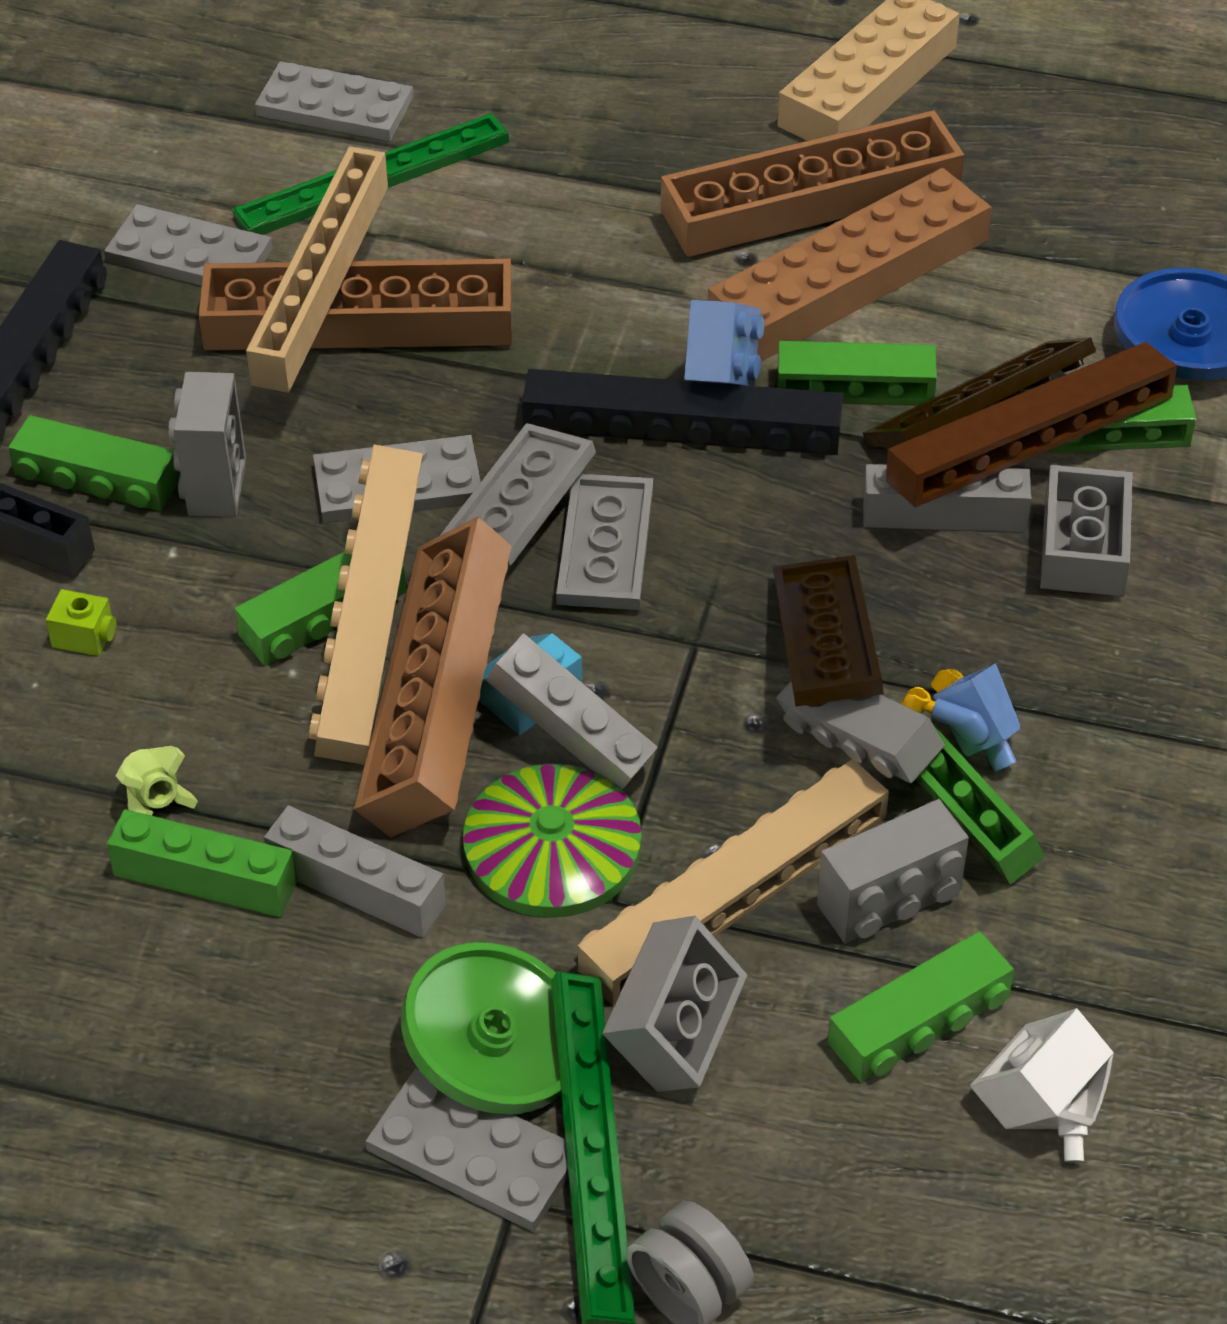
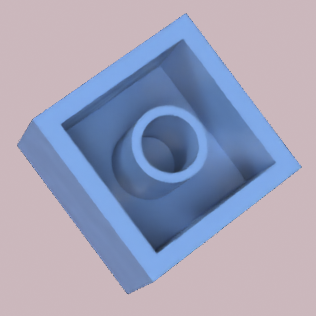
(723, 343)

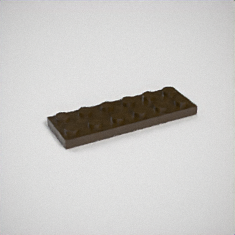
(997, 384)
(827, 632)

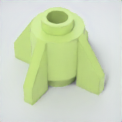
(152, 779)

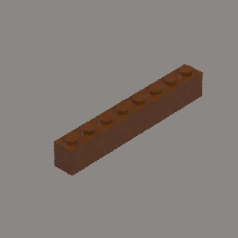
(1029, 424)

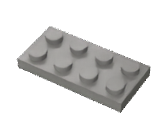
(334, 101)
(180, 245)
(445, 478)
(526, 484)
(605, 542)
(472, 1153)

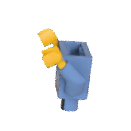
(974, 709)

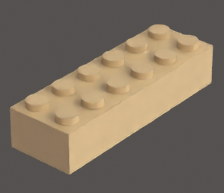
(868, 68)

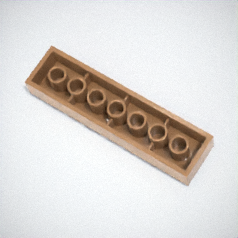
(803, 182)
(859, 259)
(375, 306)
(434, 679)

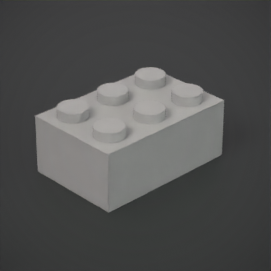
(208, 444)
(1086, 530)
(892, 871)
(675, 1004)

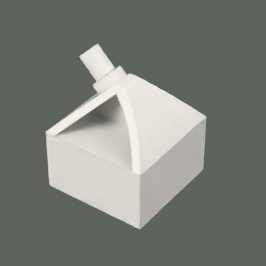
(1050, 1079)

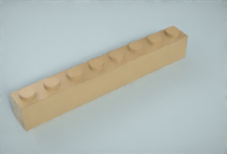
(317, 270)
(367, 607)
(742, 871)

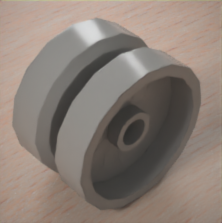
(690, 1265)

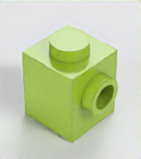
(80, 622)

